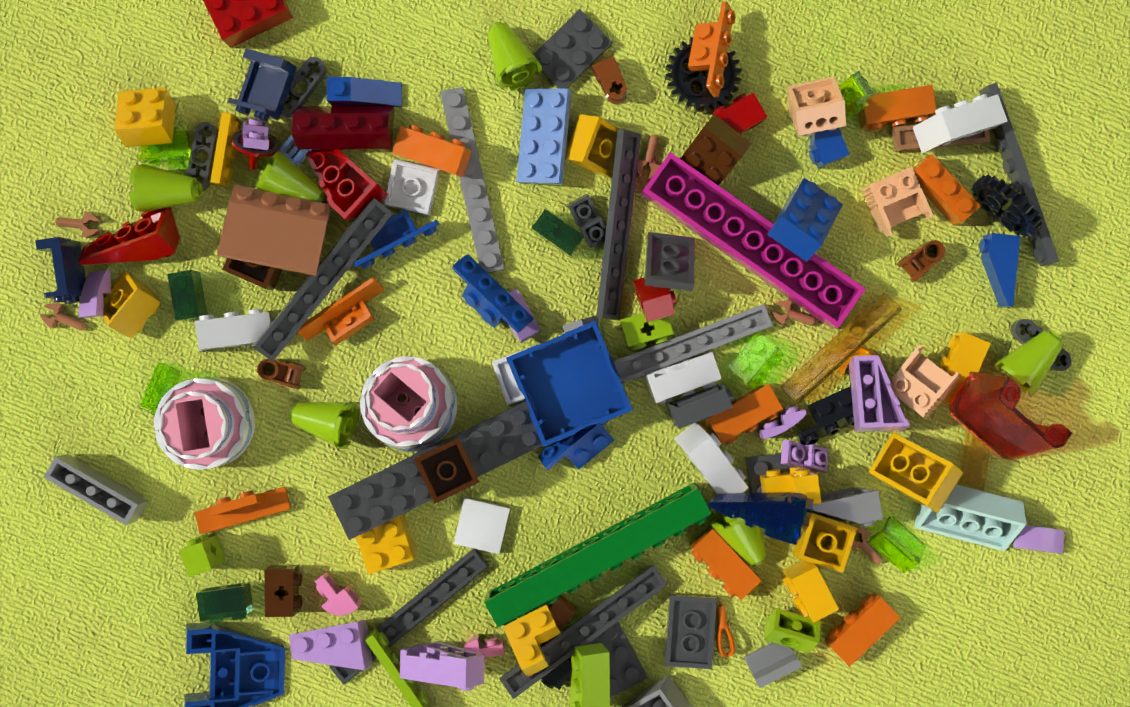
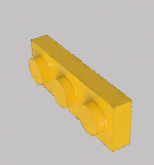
(224, 151)

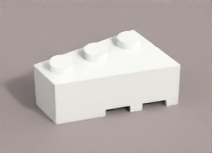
(960, 122)
(231, 329)
(682, 378)
(711, 461)

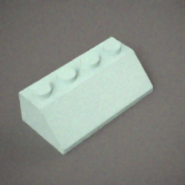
(975, 518)

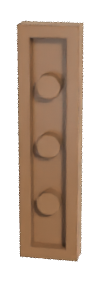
(905, 139)

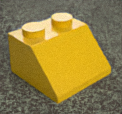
(593, 145)
(129, 305)

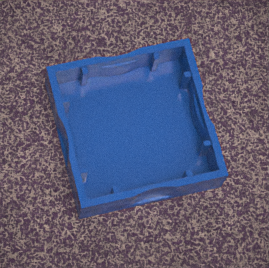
(569, 383)

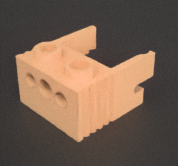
(816, 106)
(896, 200)
(922, 383)

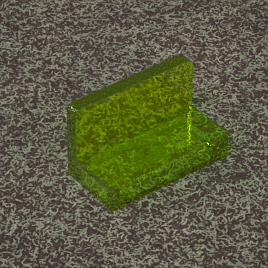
(162, 381)
(898, 545)

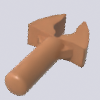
(649, 157)
(81, 224)
(791, 314)
(61, 317)
(866, 547)

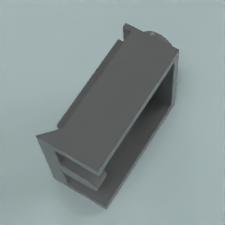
(700, 405)

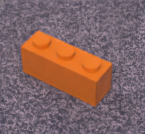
(898, 108)
(432, 150)
(944, 190)
(745, 414)
(724, 563)
(861, 628)

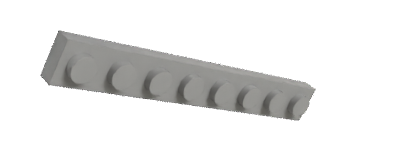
(473, 182)
(693, 343)

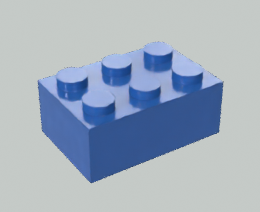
(805, 219)

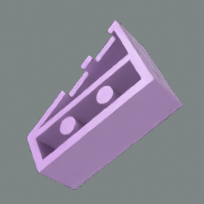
(873, 398)
(334, 645)
(442, 665)

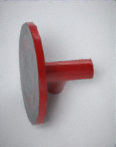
(254, 154)

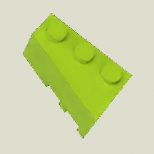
(590, 676)

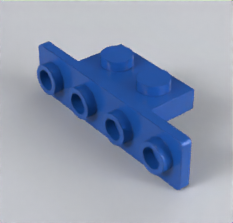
(395, 232)
(489, 296)
(578, 447)

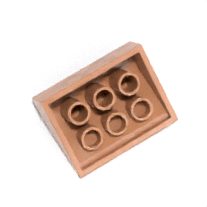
(274, 230)

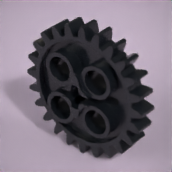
(704, 98)
(1018, 216)

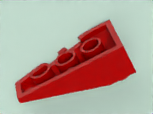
(144, 240)

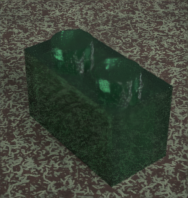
(557, 233)
(187, 295)
(224, 602)

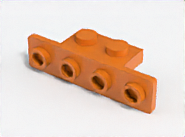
(711, 48)
(345, 315)
(241, 510)

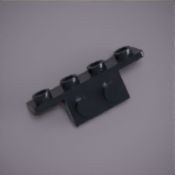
(830, 416)

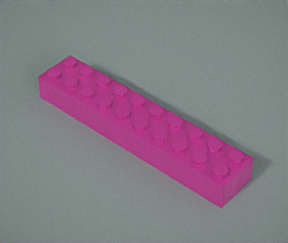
(744, 238)

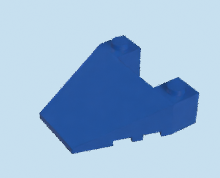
(241, 668)

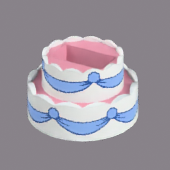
(398, 422)
(183, 425)

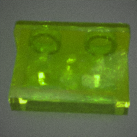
(856, 94)
(171, 152)
(756, 360)

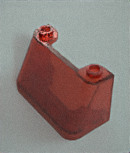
(988, 411)

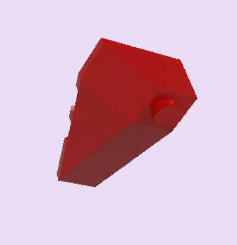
(344, 183)

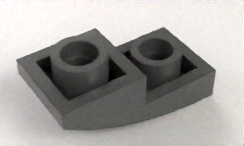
(588, 220)

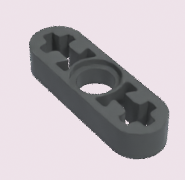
(316, 77)
(196, 148)
(1031, 329)

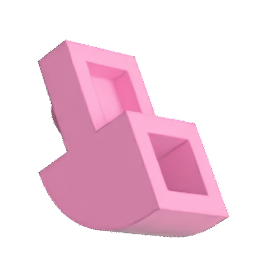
(339, 600)
(489, 648)

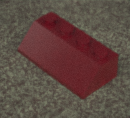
(343, 127)

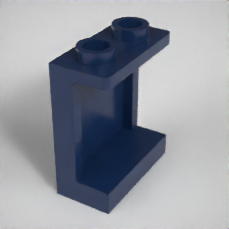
(264, 85)
(68, 271)

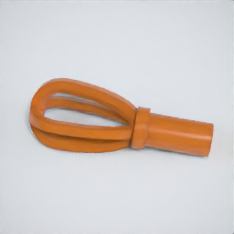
(723, 624)

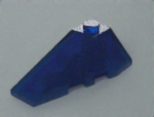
(780, 514)

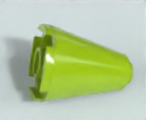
(511, 58)
(287, 179)
(161, 188)
(1031, 361)
(327, 421)
(743, 539)

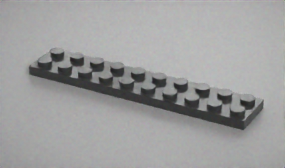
(402, 487)

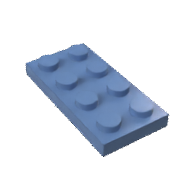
(544, 136)

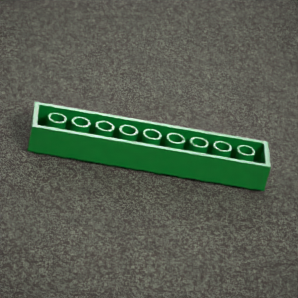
(597, 554)

